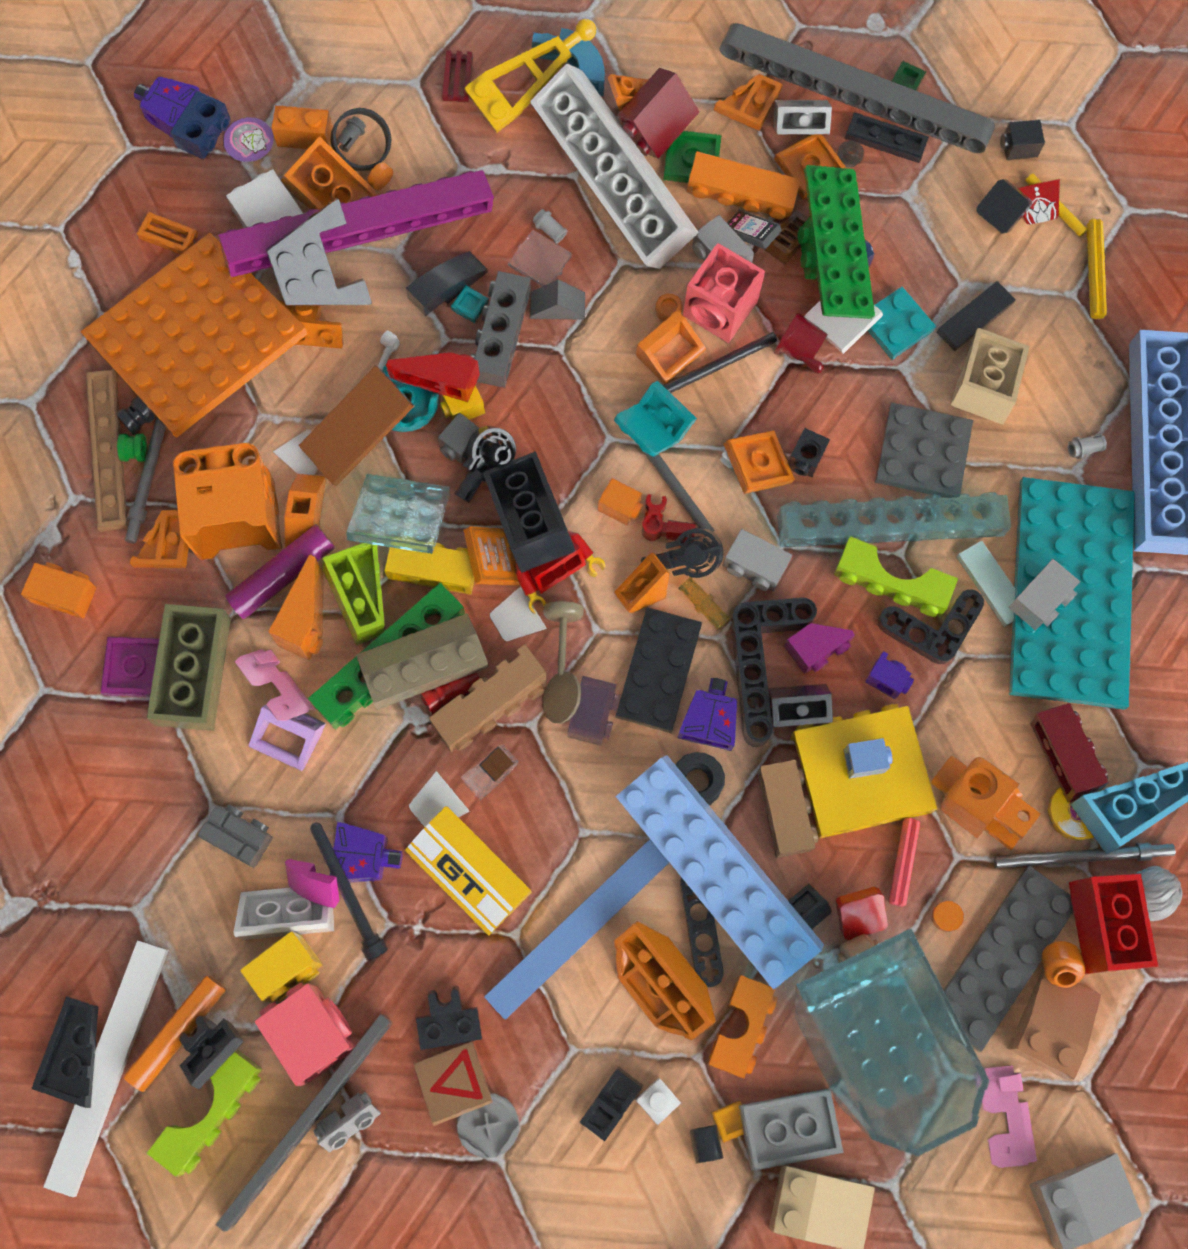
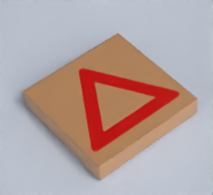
(453, 1083)

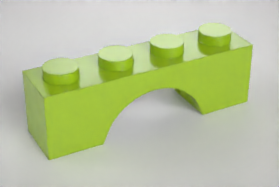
(861, 566)
(179, 1146)

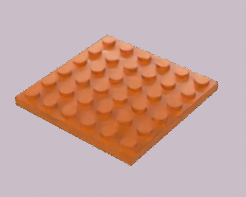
(193, 335)

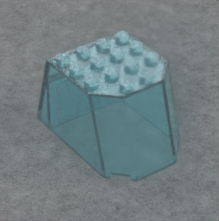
(892, 1046)

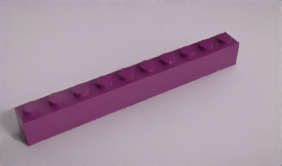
(367, 219)

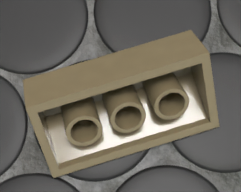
(422, 661)

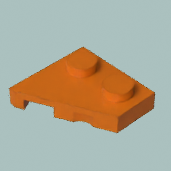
(751, 102)
(163, 544)

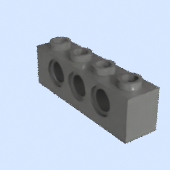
(511, 289)

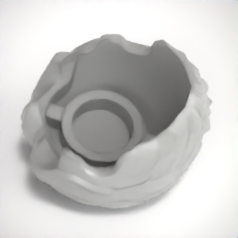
(1161, 891)

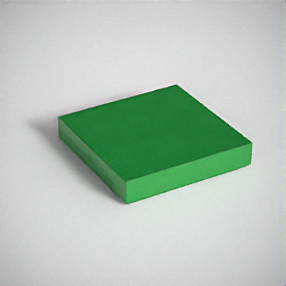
(682, 154)

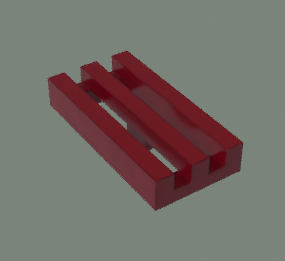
(459, 58)

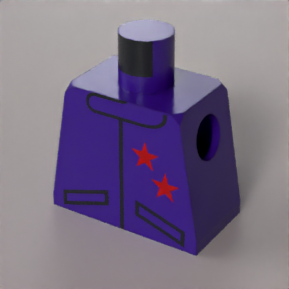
(164, 101)
(711, 717)
(364, 853)

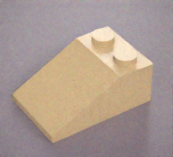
(990, 376)
(821, 1208)

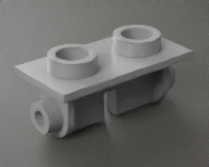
(334, 1131)

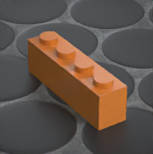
(743, 186)

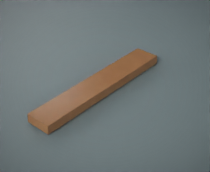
(104, 433)

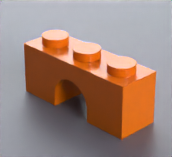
(754, 1002)

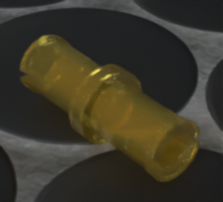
(704, 603)

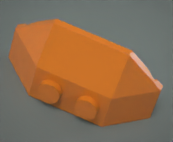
(663, 982)

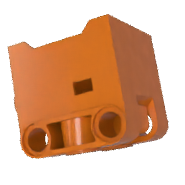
(237, 500)

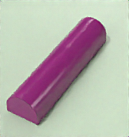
(278, 572)

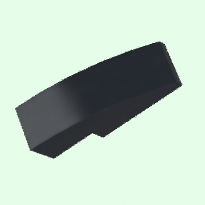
(445, 282)

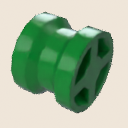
(132, 447)

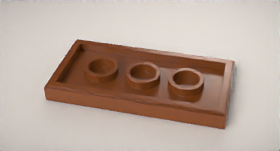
(356, 425)

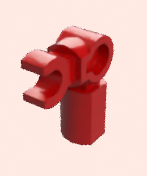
(653, 524)

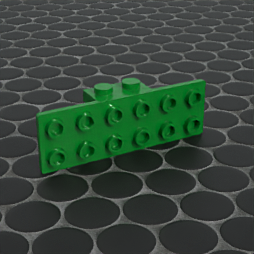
(835, 243)

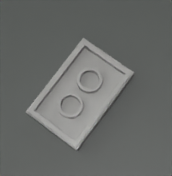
(790, 1129)

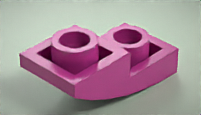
(311, 885)

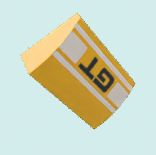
(467, 870)

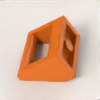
(659, 337)

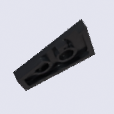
(70, 1055)

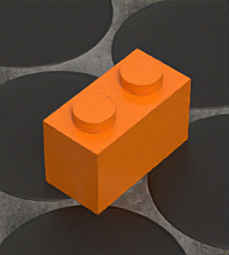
(300, 126)
(59, 590)

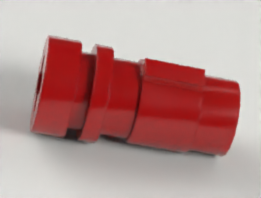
(442, 695)

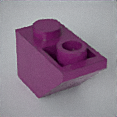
(816, 643)

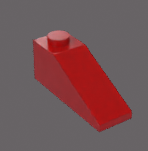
(440, 373)

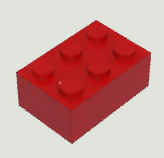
(1113, 923)

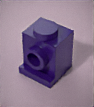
(889, 677)

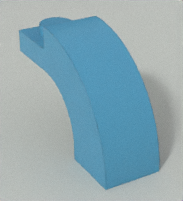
(583, 56)

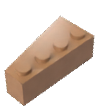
(490, 700)

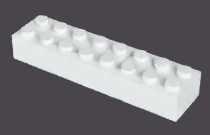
(613, 167)

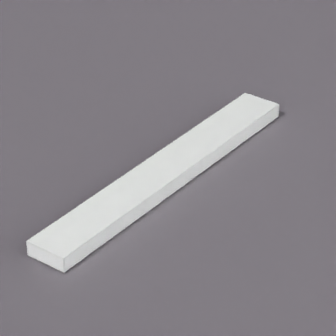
(109, 1063)

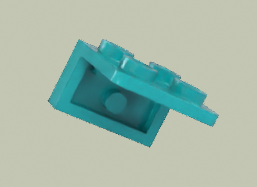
(656, 420)

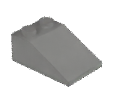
(1085, 1202)

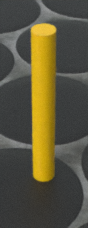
(1064, 212)

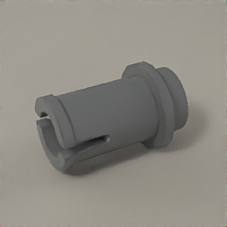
(353, 129)

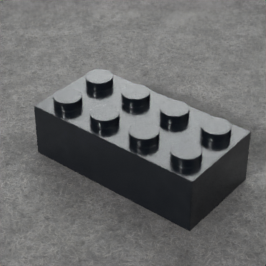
(528, 512)

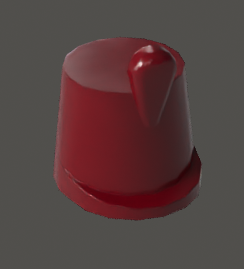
(803, 342)

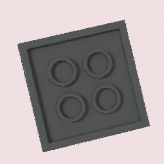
(924, 451)

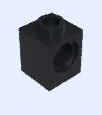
(812, 443)

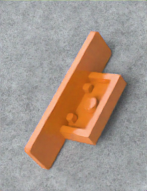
(320, 332)

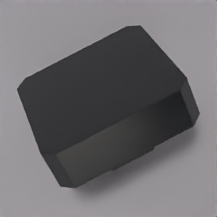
(1004, 206)

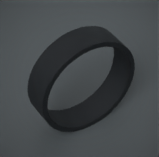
(363, 111)

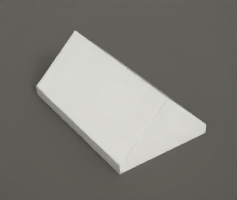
(278, 913)

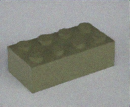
(189, 667)

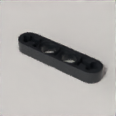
(697, 928)

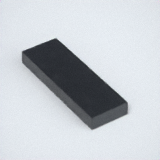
(886, 137)
(975, 315)

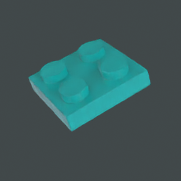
(901, 323)

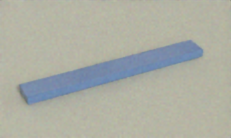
(576, 929)

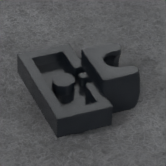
(448, 1022)
(208, 1049)

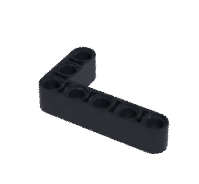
(755, 660)

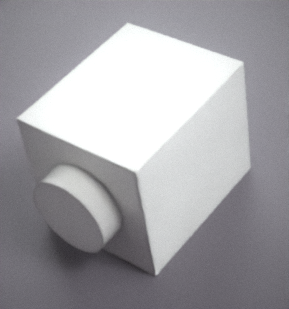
(658, 1101)

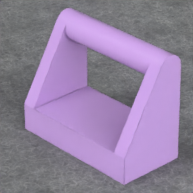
(302, 725)

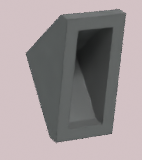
(558, 301)

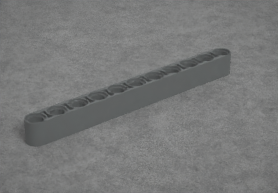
(857, 88)

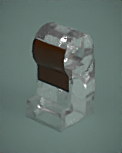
(490, 771)

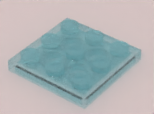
(398, 513)

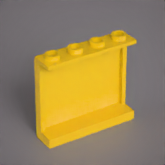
(870, 800)

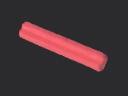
(904, 862)

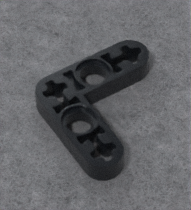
(932, 636)

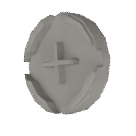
(490, 1128)

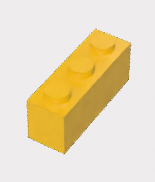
(427, 569)

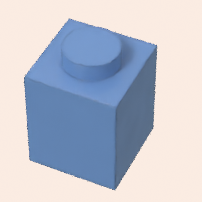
(867, 758)

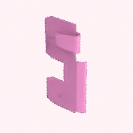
(267, 672)
(1003, 1097)

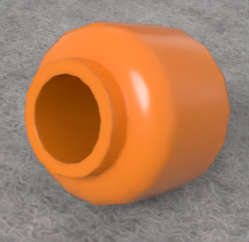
(1063, 964)

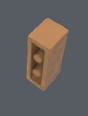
(787, 808)

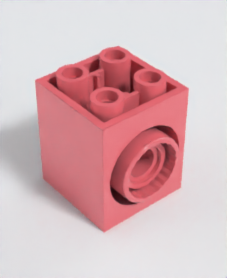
(723, 292)
(306, 1033)

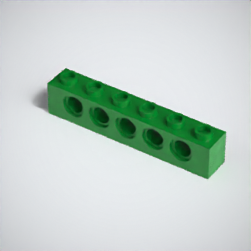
(326, 698)

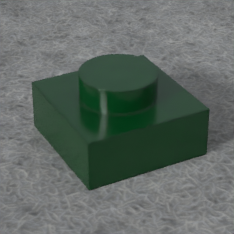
(909, 76)

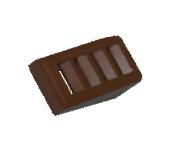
(777, 249)

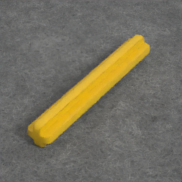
(1096, 269)

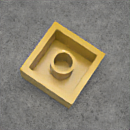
(282, 968)

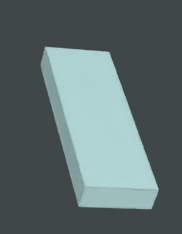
(989, 580)

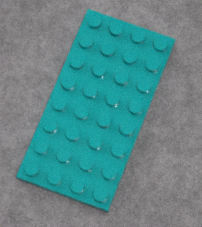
(1088, 645)

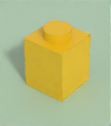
(472, 409)

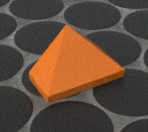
(644, 585)

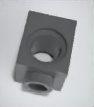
(455, 438)

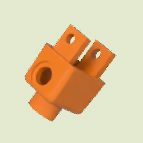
(990, 810)

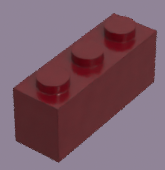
(1069, 752)

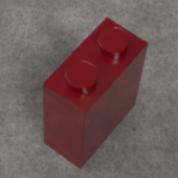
(658, 113)

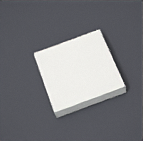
(842, 331)

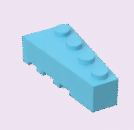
(1132, 807)

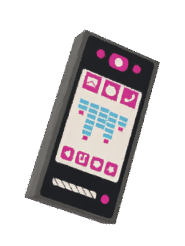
(754, 229)

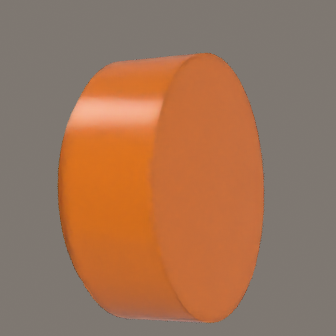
(380, 176)
(667, 305)
(947, 916)

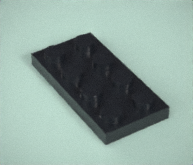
(658, 670)

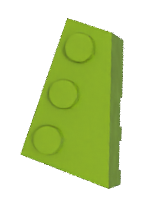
(357, 589)

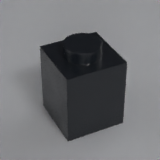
(1022, 139)

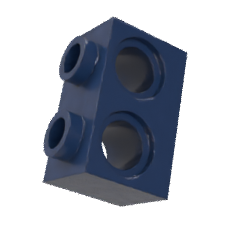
(196, 122)

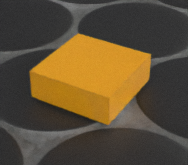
(728, 1121)

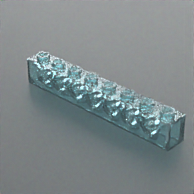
(992, 507)

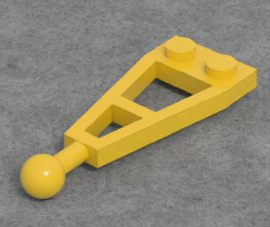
(490, 99)

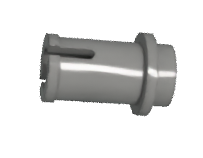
(549, 225)
(1081, 446)

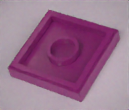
(129, 666)

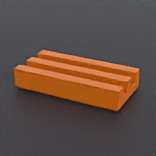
(161, 242)

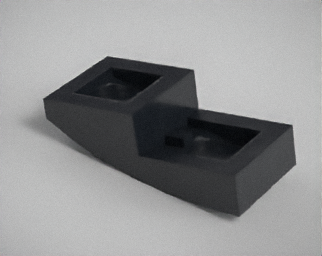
(611, 1103)

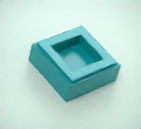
(469, 304)

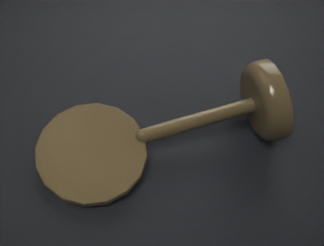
(563, 690)

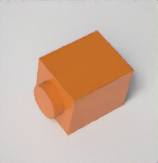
(620, 502)

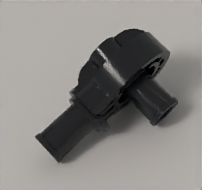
(484, 455)
(693, 553)

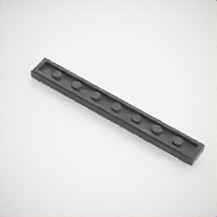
(304, 1124)

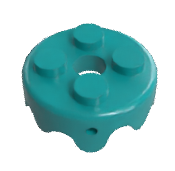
(424, 408)

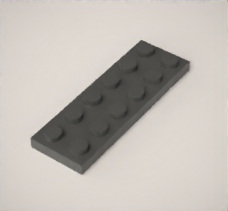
(1007, 954)

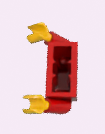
(549, 574)

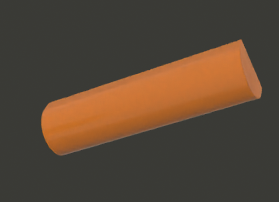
(167, 1040)

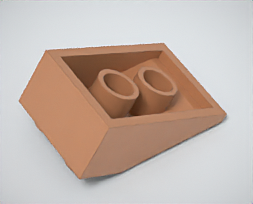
(1056, 1027)

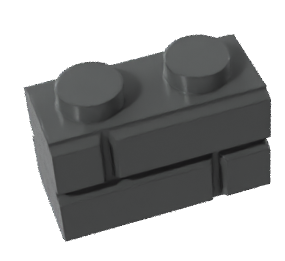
(236, 836)

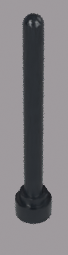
(372, 944)

